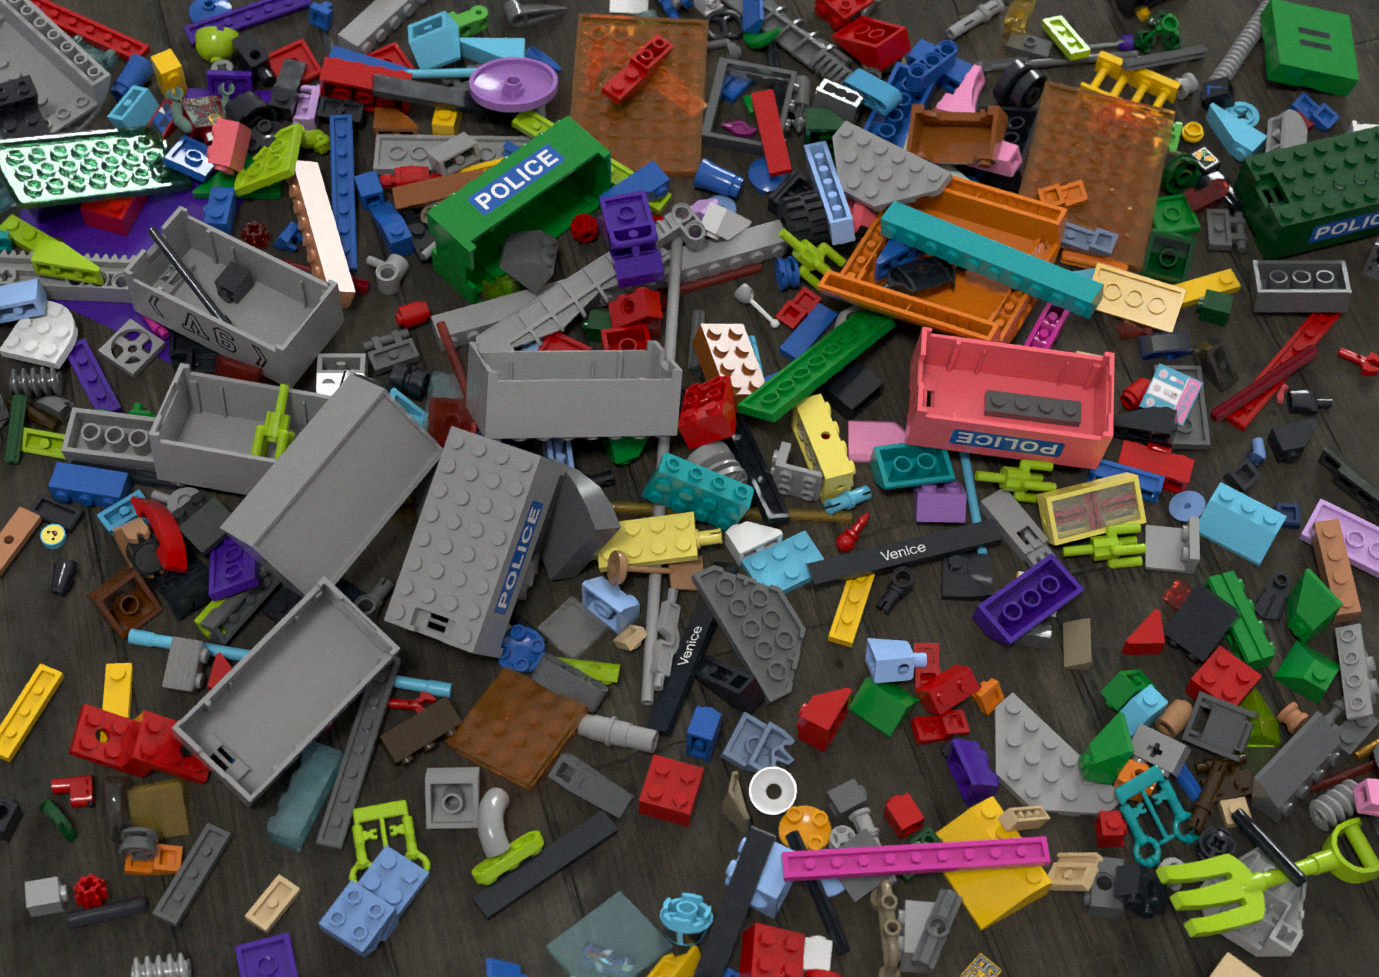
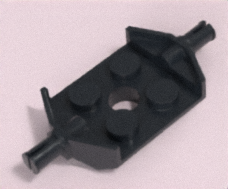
(921, 275)

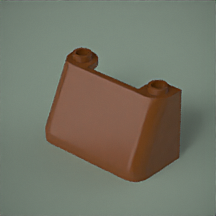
(957, 136)

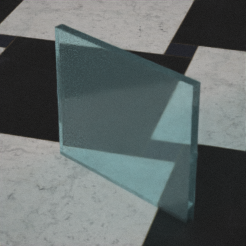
(610, 942)

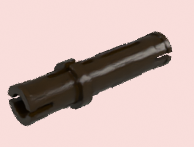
(1203, 806)

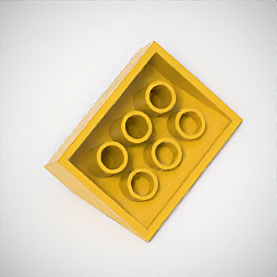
(991, 893)

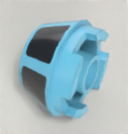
(686, 919)

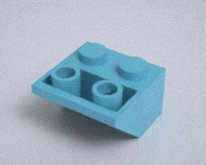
(435, 41)

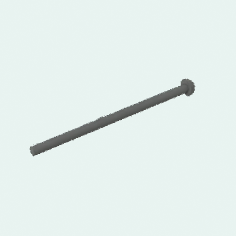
(1001, 64)

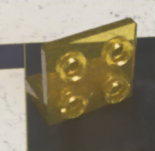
(159, 807)

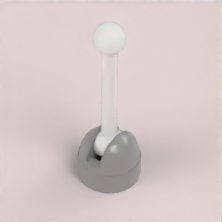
(745, 295)

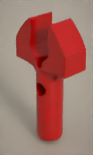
(1364, 362)
(416, 705)

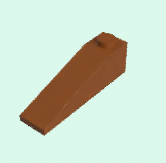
(432, 190)

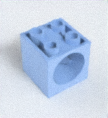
(771, 888)

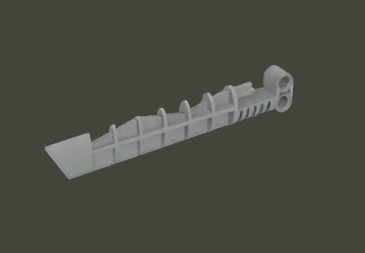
(563, 302)

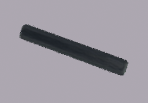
(1269, 847)

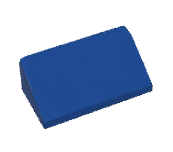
(752, 15)

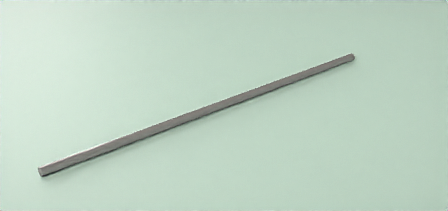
(654, 586)

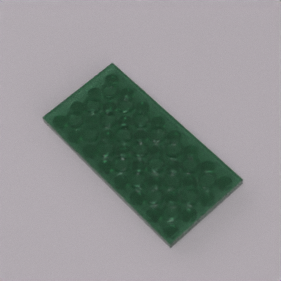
(88, 167)

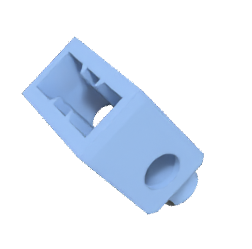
(892, 660)

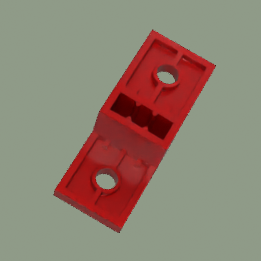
(134, 744)

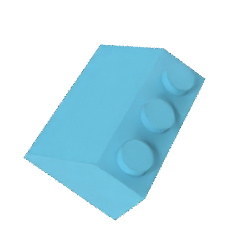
(1240, 524)

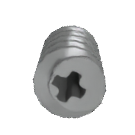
(1333, 805)
(170, 968)

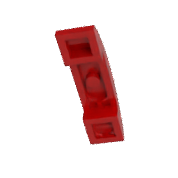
(172, 547)

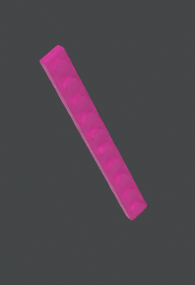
(914, 858)

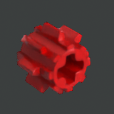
(584, 228)
(90, 891)

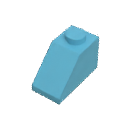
(1144, 709)

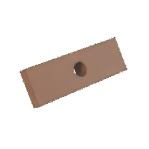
(17, 533)

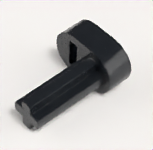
(1231, 198)

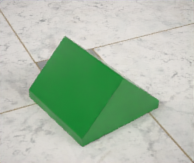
(882, 705)

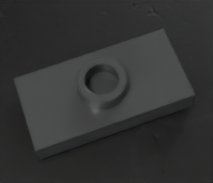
(1029, 46)

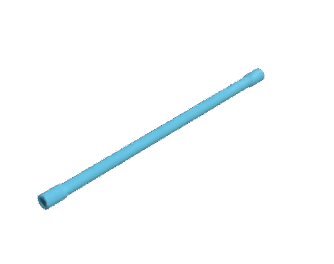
(150, 639)

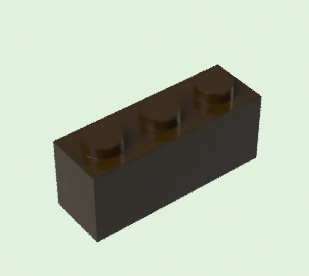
(420, 732)

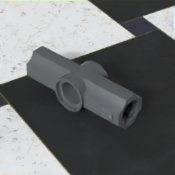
(931, 944)

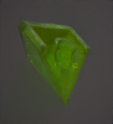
(502, 287)
(1266, 728)

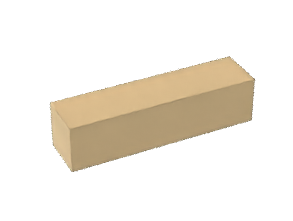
(1024, 818)

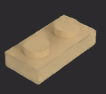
(273, 904)

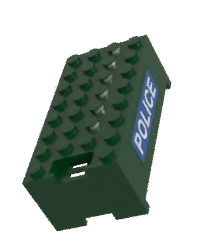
(1325, 191)

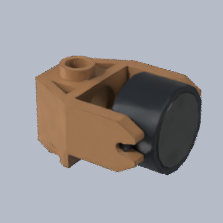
(138, 546)

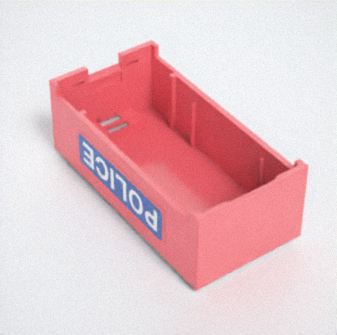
(964, 368)

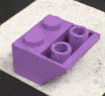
(940, 502)

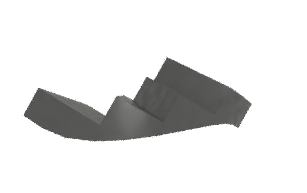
(575, 525)

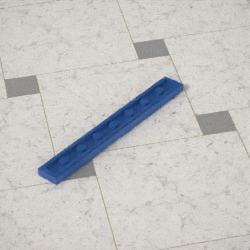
(344, 185)

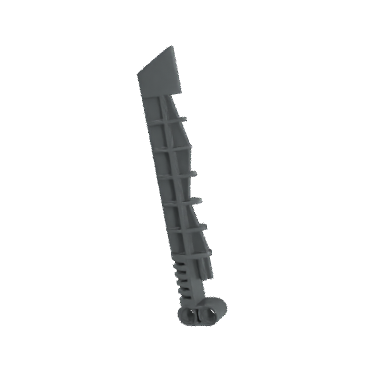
(808, 48)

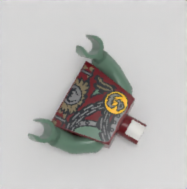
(198, 114)

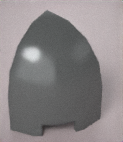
(56, 406)
(1038, 637)

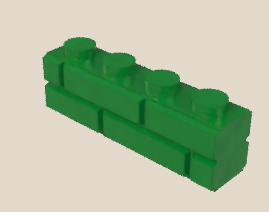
(1248, 634)

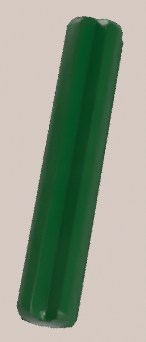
(15, 429)

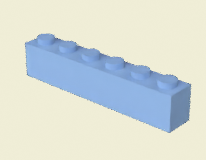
(828, 187)

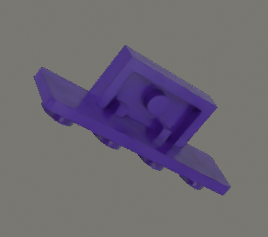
(240, 79)

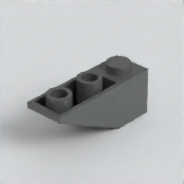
(590, 784)

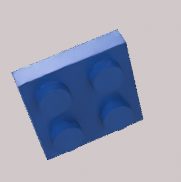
(190, 158)

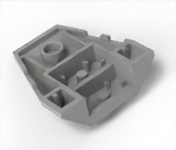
(1283, 916)

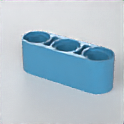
(878, 94)

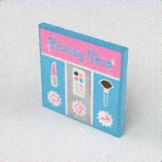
(1172, 390)

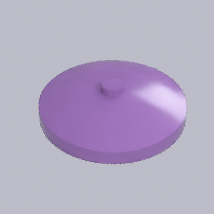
(513, 84)

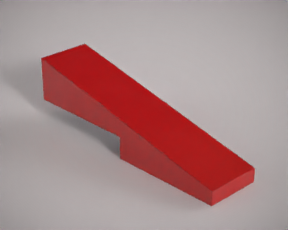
(771, 133)

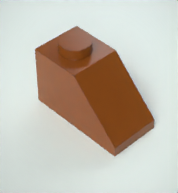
(393, 122)

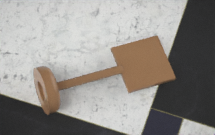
(679, 573)

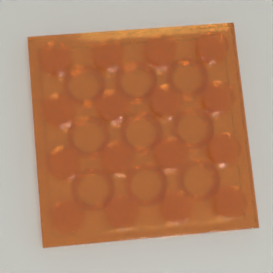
(517, 727)

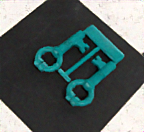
(1138, 785)

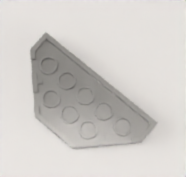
(881, 172)
(1042, 766)

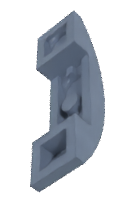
(1089, 241)

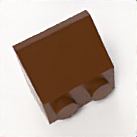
(125, 602)

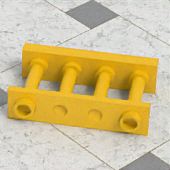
(1142, 79)

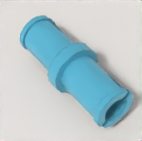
(847, 499)

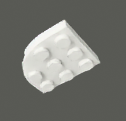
(43, 338)

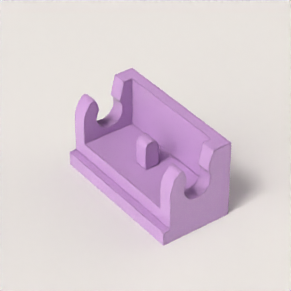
(308, 107)

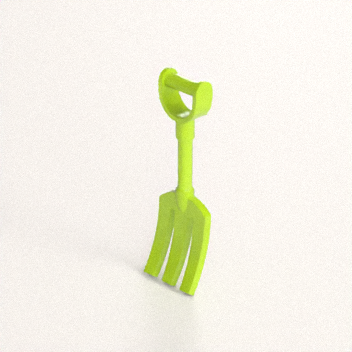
(1249, 887)

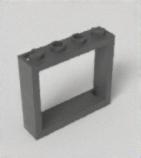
(752, 72)

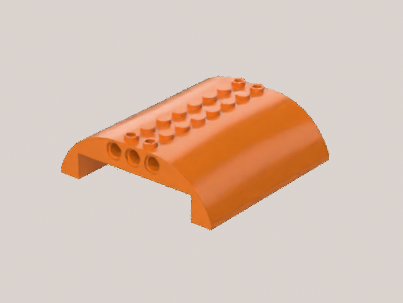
(977, 305)

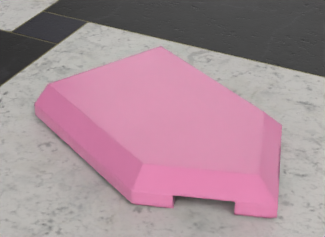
(867, 434)

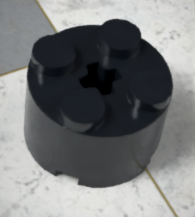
(249, 110)

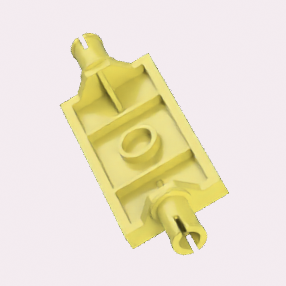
(658, 540)

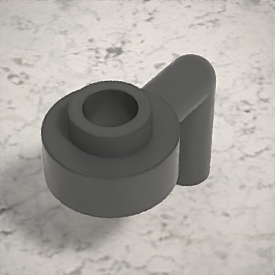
(731, 50)

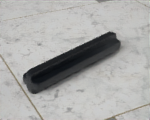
(106, 912)

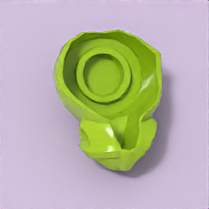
(315, 140)

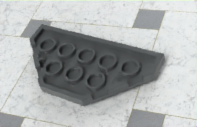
(757, 625)

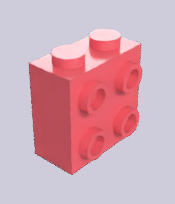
(228, 146)

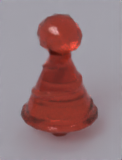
(1129, 329)

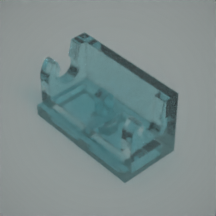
(105, 59)

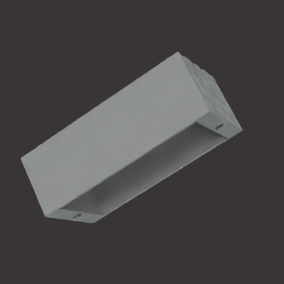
(333, 487)

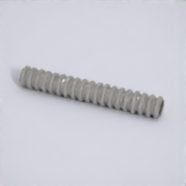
(1241, 48)

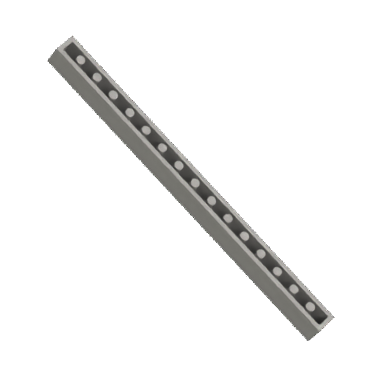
(712, 258)

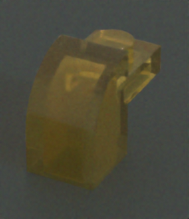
(1019, 16)

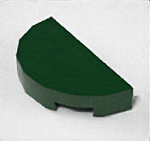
(58, 819)

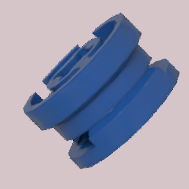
(787, 272)

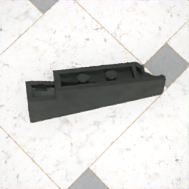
(1350, 479)

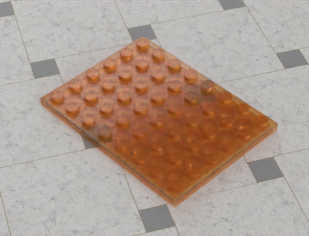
(666, 114)
(1115, 151)

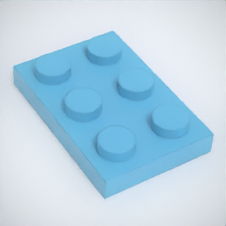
(783, 563)

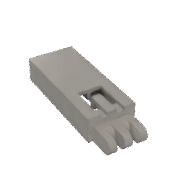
(1010, 520)

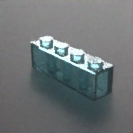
(305, 796)

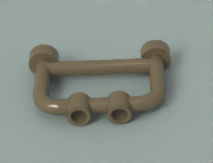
(880, 901)

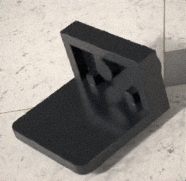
(184, 590)

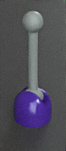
(1124, 43)

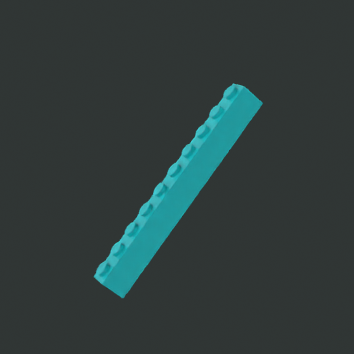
(992, 259)

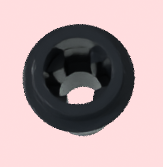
(63, 576)

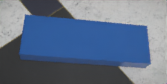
(808, 332)

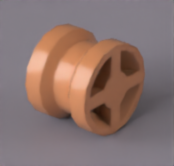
(1292, 717)

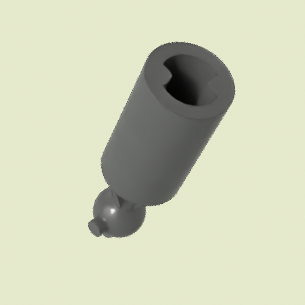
(802, 102)

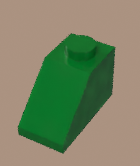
(1125, 687)

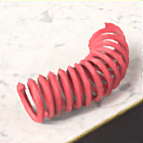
(1280, 395)

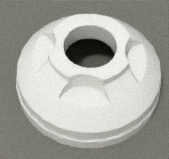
(760, 783)

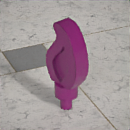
(739, 129)

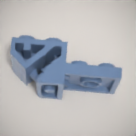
(372, 907)

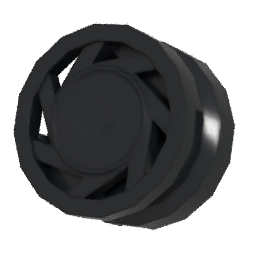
(1214, 843)

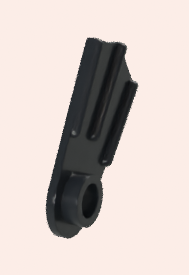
(1273, 597)

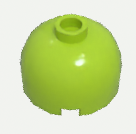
(214, 43)

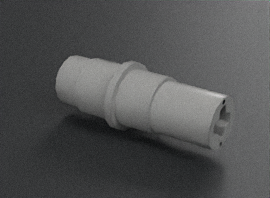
(618, 733)

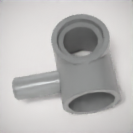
(389, 272)

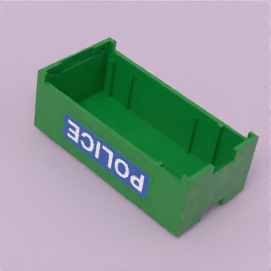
(527, 191)

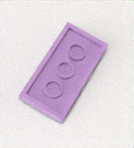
(1359, 536)

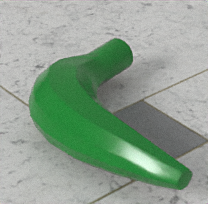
(759, 41)

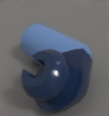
(1258, 454)

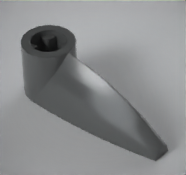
(530, 14)

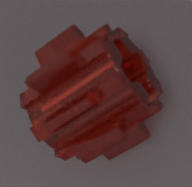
(255, 234)

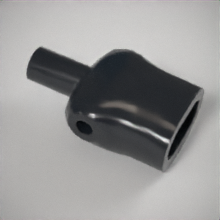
(1306, 402)

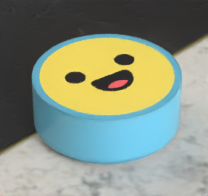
(53, 536)

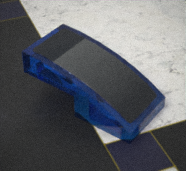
(1161, 344)

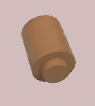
(1174, 718)

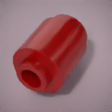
(412, 314)
(1133, 394)

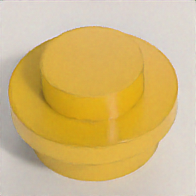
(1192, 132)

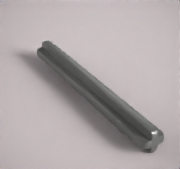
(1164, 58)

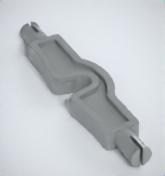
(664, 650)

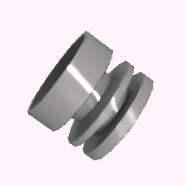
(720, 459)

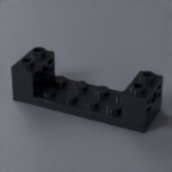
(21, 119)

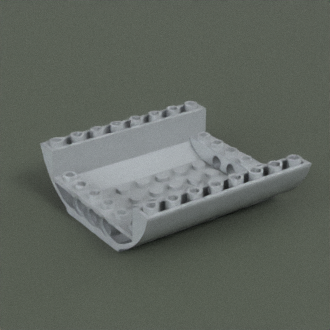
(65, 76)

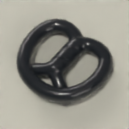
(723, 22)

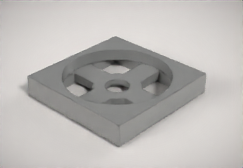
(118, 339)

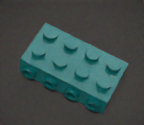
(698, 490)

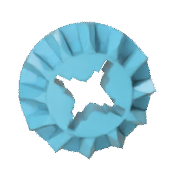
(1243, 108)

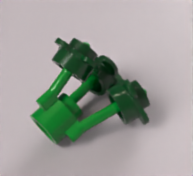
(1162, 25)

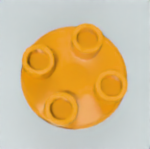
(810, 823)

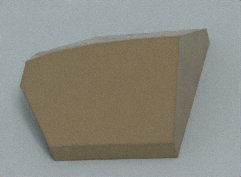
(734, 805)

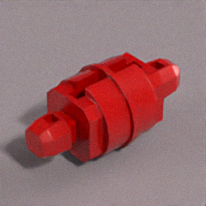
(406, 175)

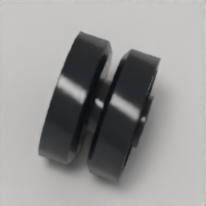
(1019, 85)

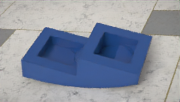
(1321, 115)

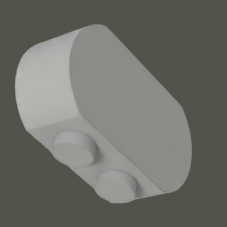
(1285, 131)

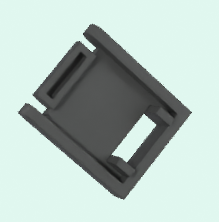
(1225, 728)

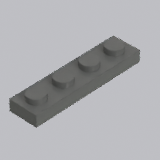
(1032, 408)
(192, 875)

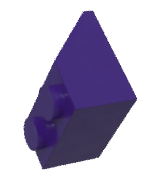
(971, 771)

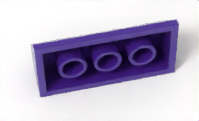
(1027, 601)

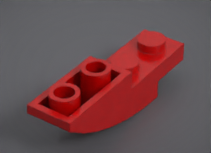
(638, 71)

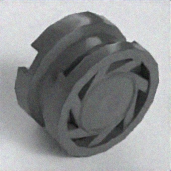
(139, 843)

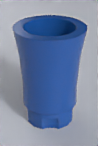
(136, 72)
(718, 179)

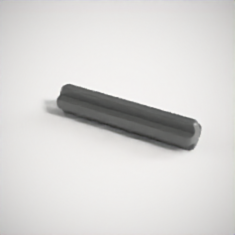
(697, 318)

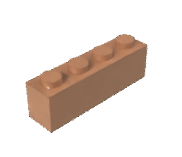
(1335, 567)

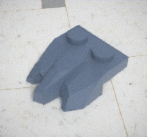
(757, 745)

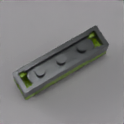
(225, 616)

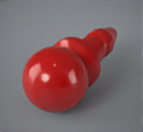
(846, 541)

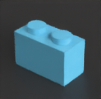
(134, 108)

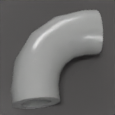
(491, 823)

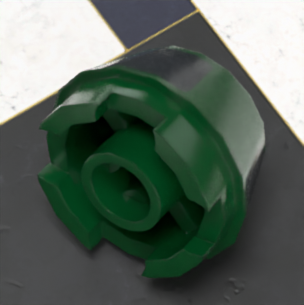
(1180, 172)

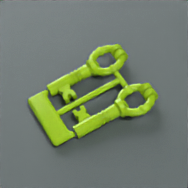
(381, 812)

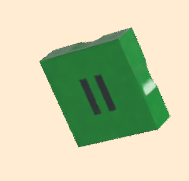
(1309, 47)

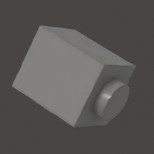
(45, 896)

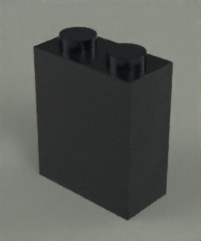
(851, 390)
(1201, 623)

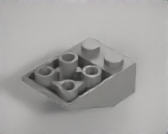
(331, 369)

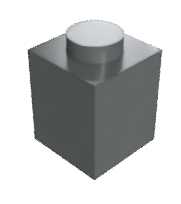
(846, 799)

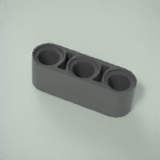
(570, 681)

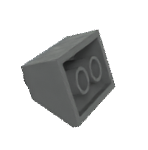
(529, 257)

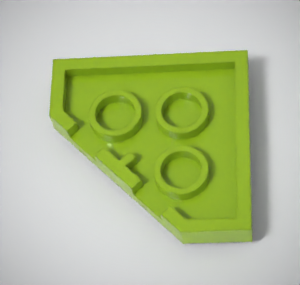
(272, 163)

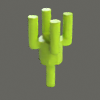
(811, 257)
(275, 428)
(1020, 479)
(1111, 547)

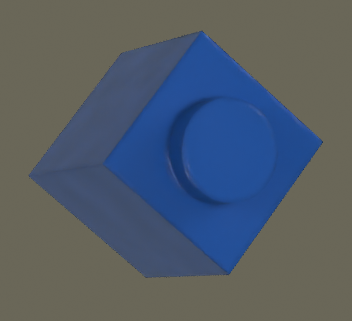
(369, 189)

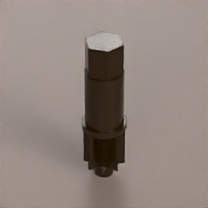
(40, 417)

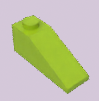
(60, 261)

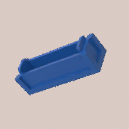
(1150, 483)

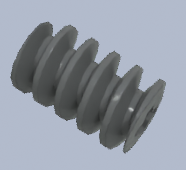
(36, 383)

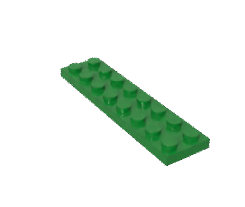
(816, 366)

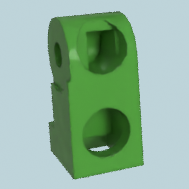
(471, 21)

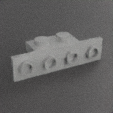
(1356, 672)

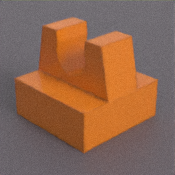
(988, 696)

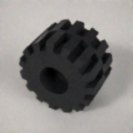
(803, 217)

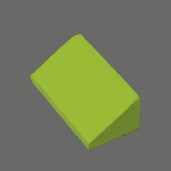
(42, 442)

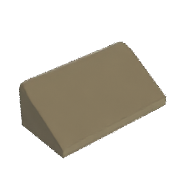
(1077, 644)

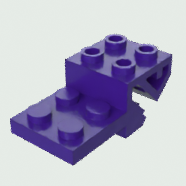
(632, 239)

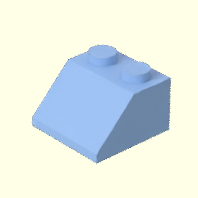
(610, 603)

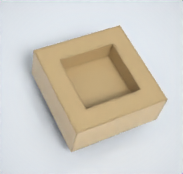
(630, 637)
(1229, 806)

